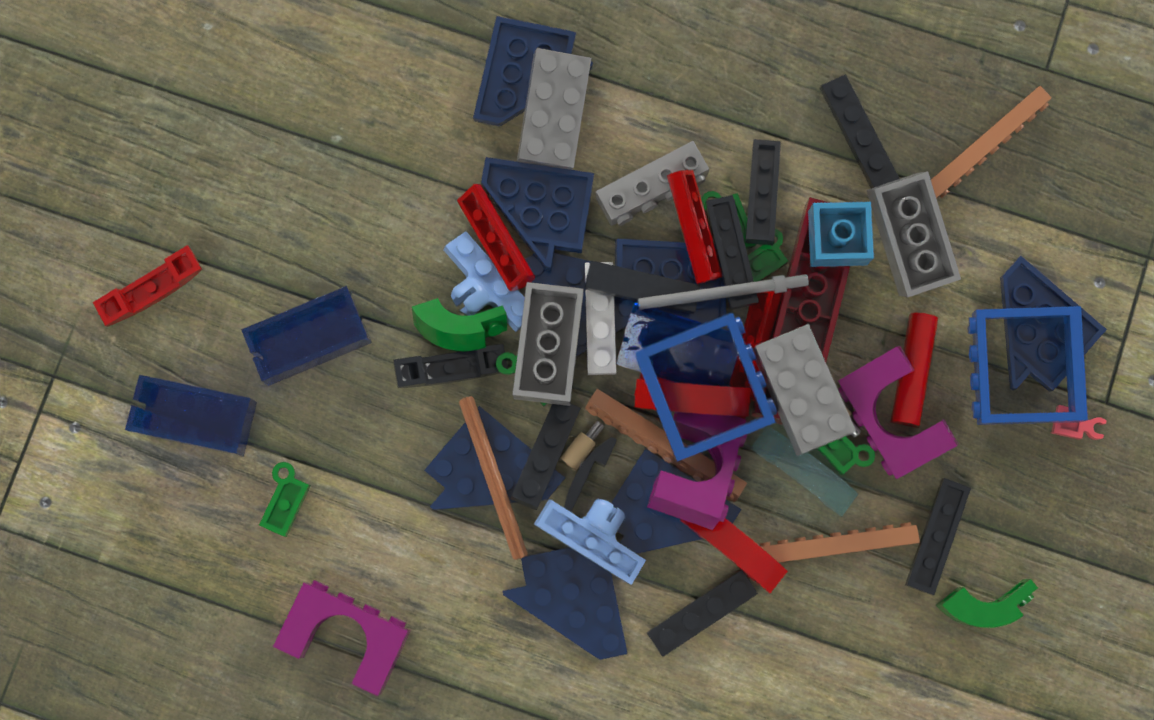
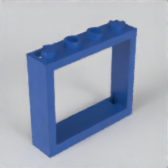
(746, 357)
(1074, 366)

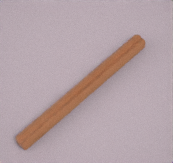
(493, 478)

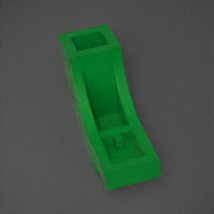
(457, 331)
(967, 610)

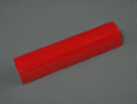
(694, 226)
(495, 238)
(758, 329)
(912, 387)

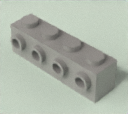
(648, 184)

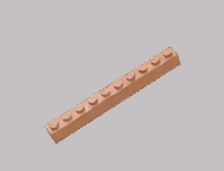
(989, 141)
(654, 439)
(842, 544)

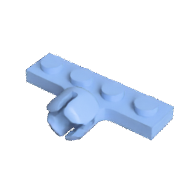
(482, 282)
(593, 536)

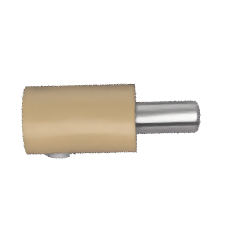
(581, 447)

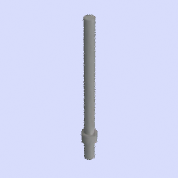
(777, 284)

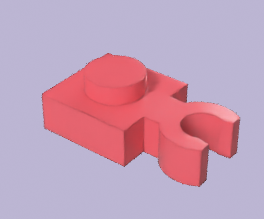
(1076, 429)

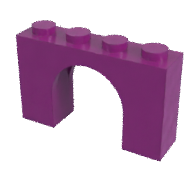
(899, 453)
(700, 501)
(383, 636)

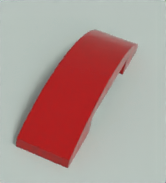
(148, 289)
(697, 398)
(742, 552)

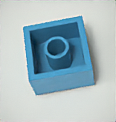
(840, 234)

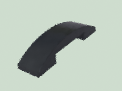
(448, 368)
(599, 456)

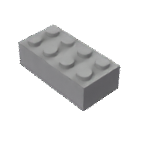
(554, 109)
(913, 234)
(548, 344)
(803, 390)

